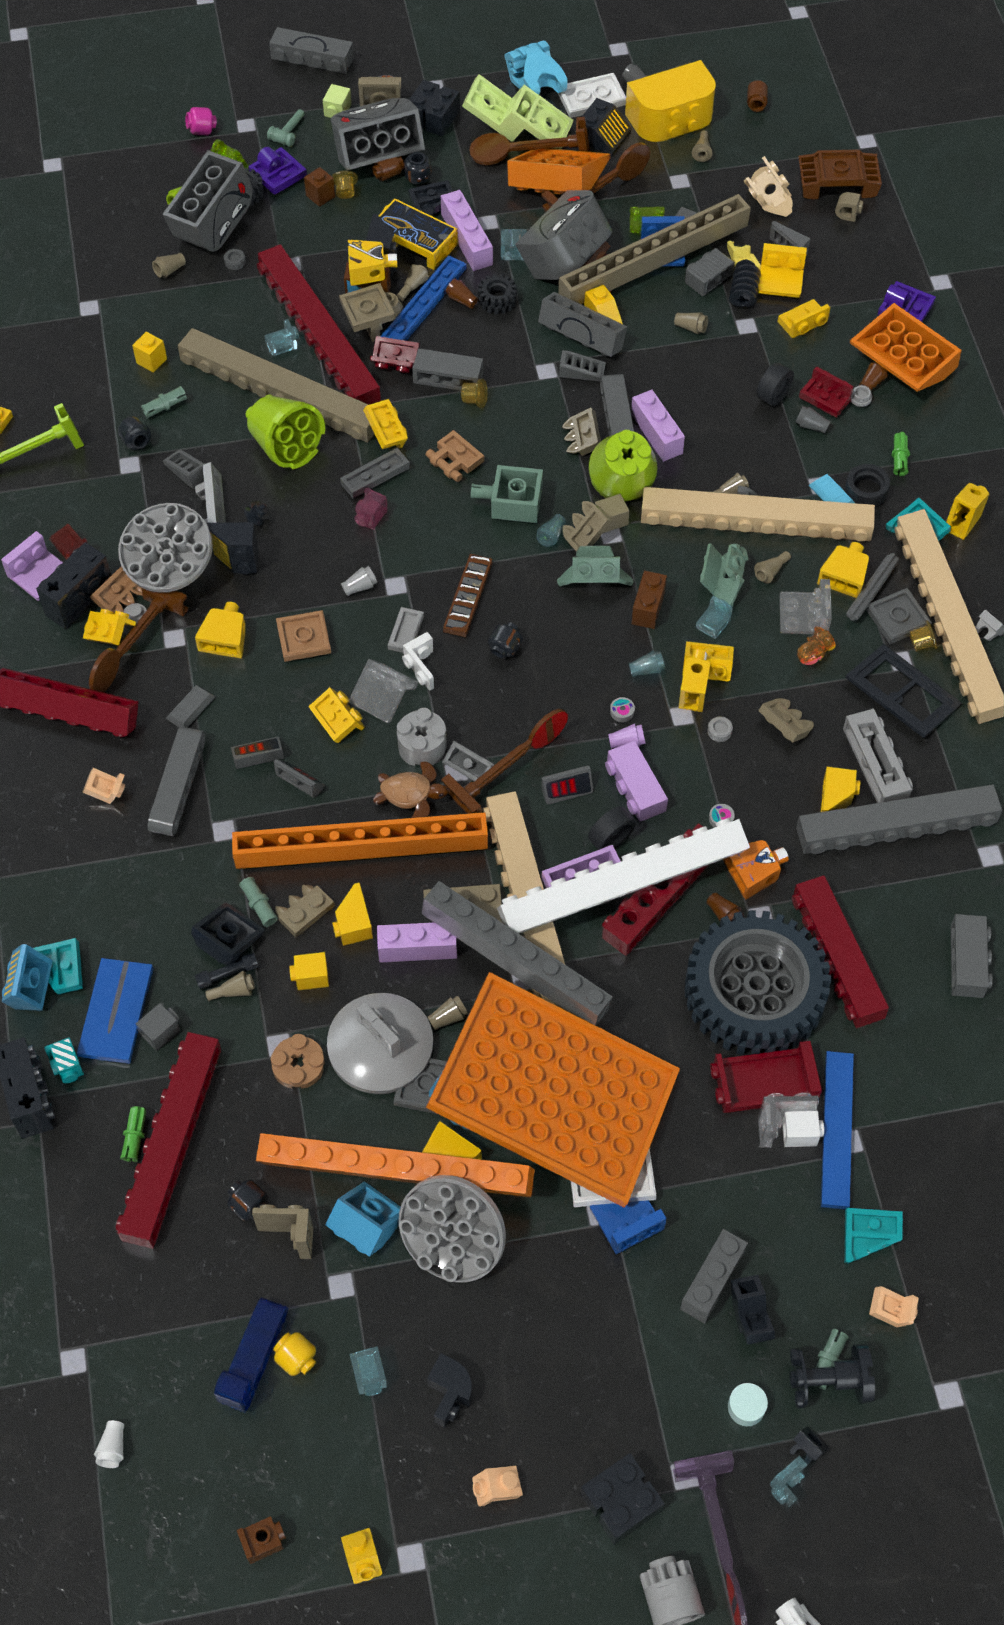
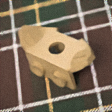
(780, 200)

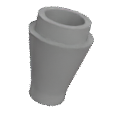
(359, 581)

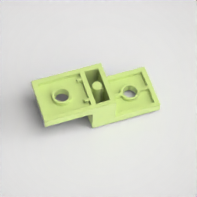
(512, 115)

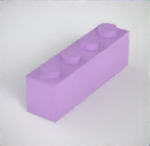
(471, 236)

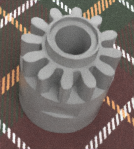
(671, 1592)

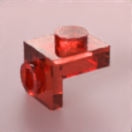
(66, 541)

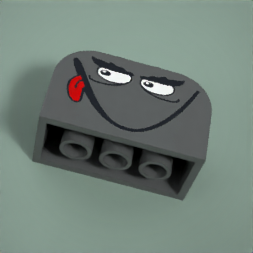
(377, 132)
(210, 202)
(564, 236)

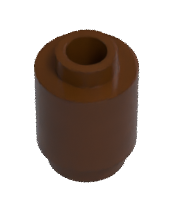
(757, 95)
(388, 168)

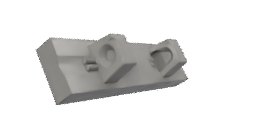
(212, 491)

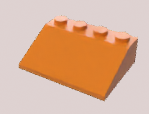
(556, 170)
(908, 348)

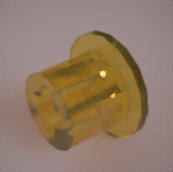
(345, 183)
(475, 393)
(923, 637)

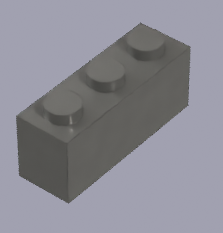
(446, 369)
(970, 956)
(713, 1276)

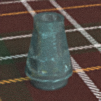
(550, 531)
(648, 664)

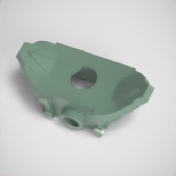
(718, 565)
(595, 566)

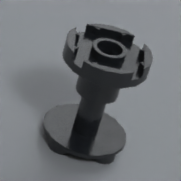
(842, 1375)

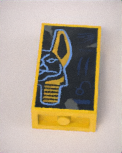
(420, 232)

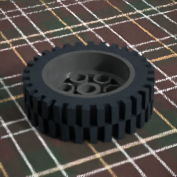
(756, 943)

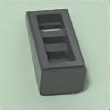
(791, 237)
(570, 360)
(188, 470)

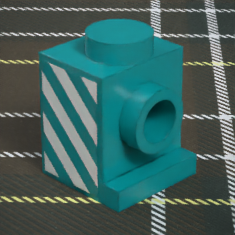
(64, 1060)

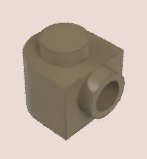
(848, 206)

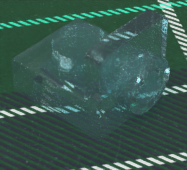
(282, 340)
(715, 617)
(790, 1475)

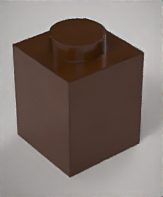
(319, 186)

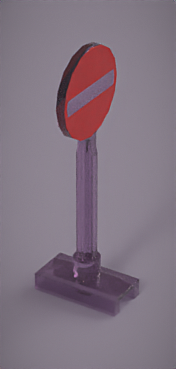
(704, 1470)

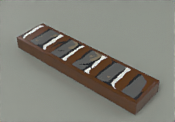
(467, 595)

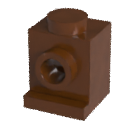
(258, 1550)

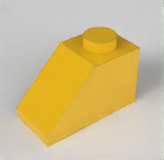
(603, 302)
(839, 788)
(352, 918)

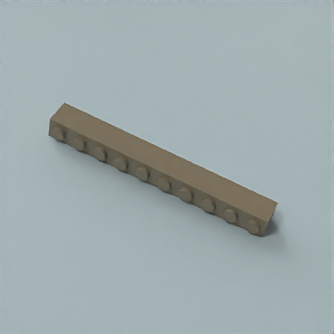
(657, 249)
(267, 378)

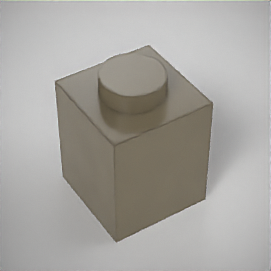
(616, 510)

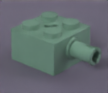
(513, 494)

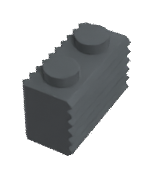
(709, 271)

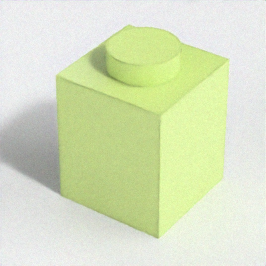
(336, 100)

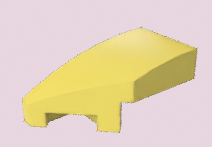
(741, 253)

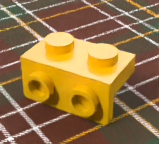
(106, 626)

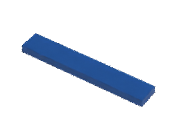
(425, 300)
(837, 1130)

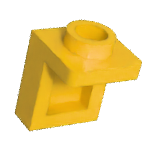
(361, 1556)

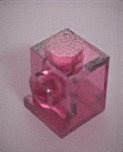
(370, 509)

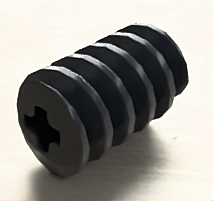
(745, 284)

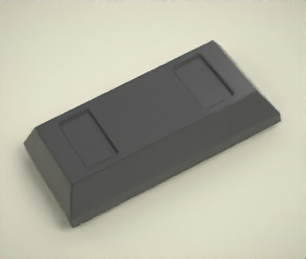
(190, 707)

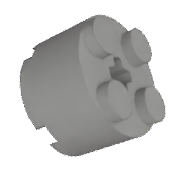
(421, 737)

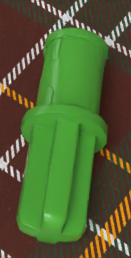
(900, 454)
(133, 1134)

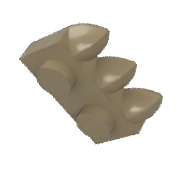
(583, 432)
(587, 527)
(786, 719)
(304, 910)

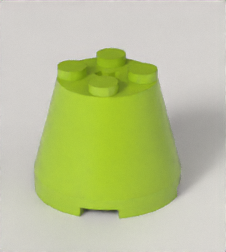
(286, 429)
(616, 473)

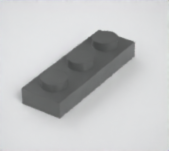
(375, 472)

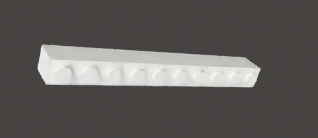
(623, 877)

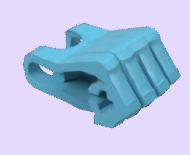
(535, 68)

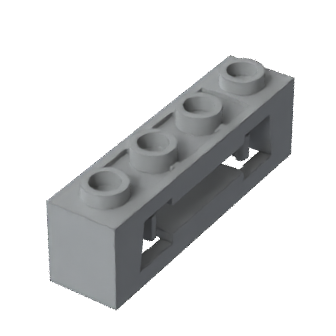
(859, 731)

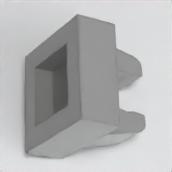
(991, 623)

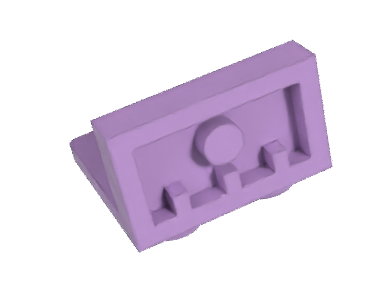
(30, 564)

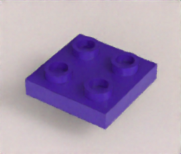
(277, 169)
(908, 298)

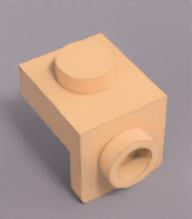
(104, 786)
(893, 1307)
(496, 1485)

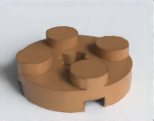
(297, 1076)

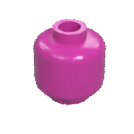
(200, 121)

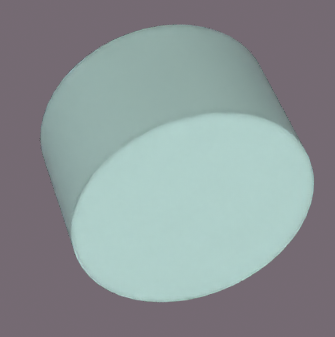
(747, 1404)

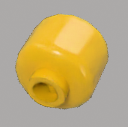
(295, 1354)

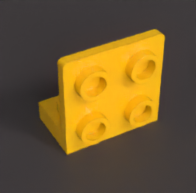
(782, 270)

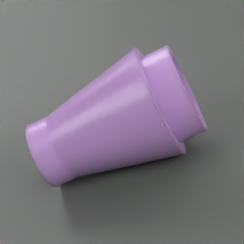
(627, 735)

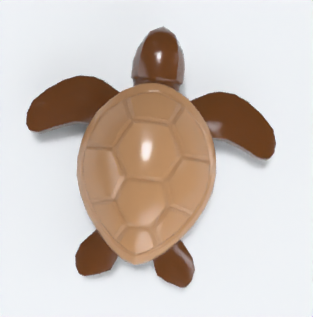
(411, 790)

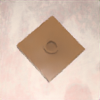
(303, 635)

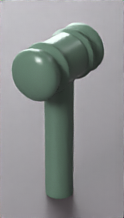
(284, 136)

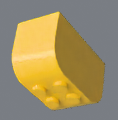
(671, 102)

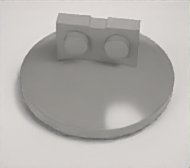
(165, 547)
(379, 1043)
(452, 1227)

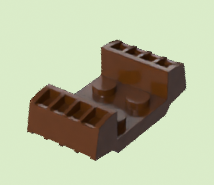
(839, 168)

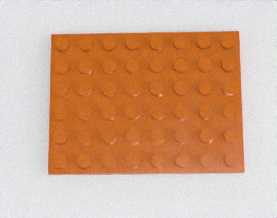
(554, 1089)

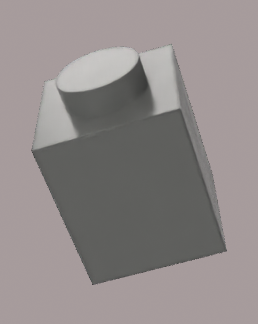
(158, 1026)

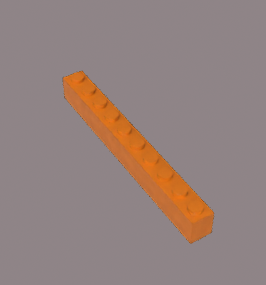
(359, 840)
(392, 1164)

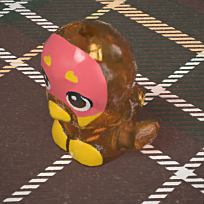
(815, 648)

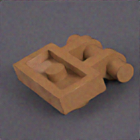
(459, 451)

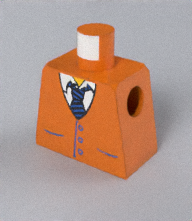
(756, 867)

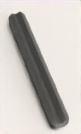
(872, 587)

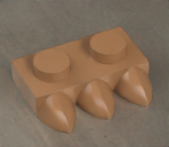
(116, 590)

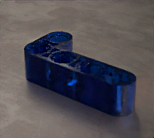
(240, 1382)

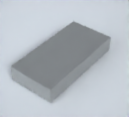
(405, 628)

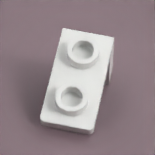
(414, 651)

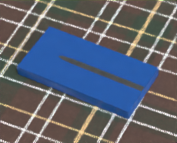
(114, 1010)

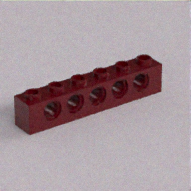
(625, 936)

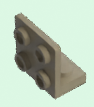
(291, 1219)

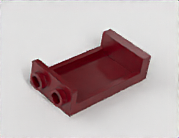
(750, 1078)

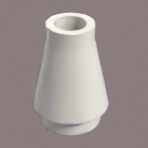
(110, 1448)

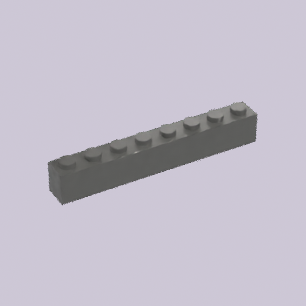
(898, 819)
(515, 954)

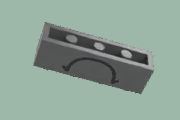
(311, 50)
(582, 324)

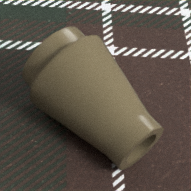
(168, 264)
(692, 321)
(448, 1013)

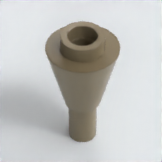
(702, 150)
(417, 276)
(732, 484)
(767, 569)
(236, 986)

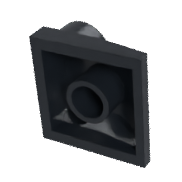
(225, 934)

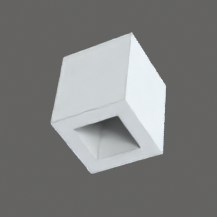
(802, 1128)

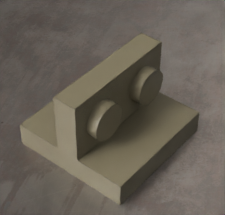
(378, 89)
(367, 309)

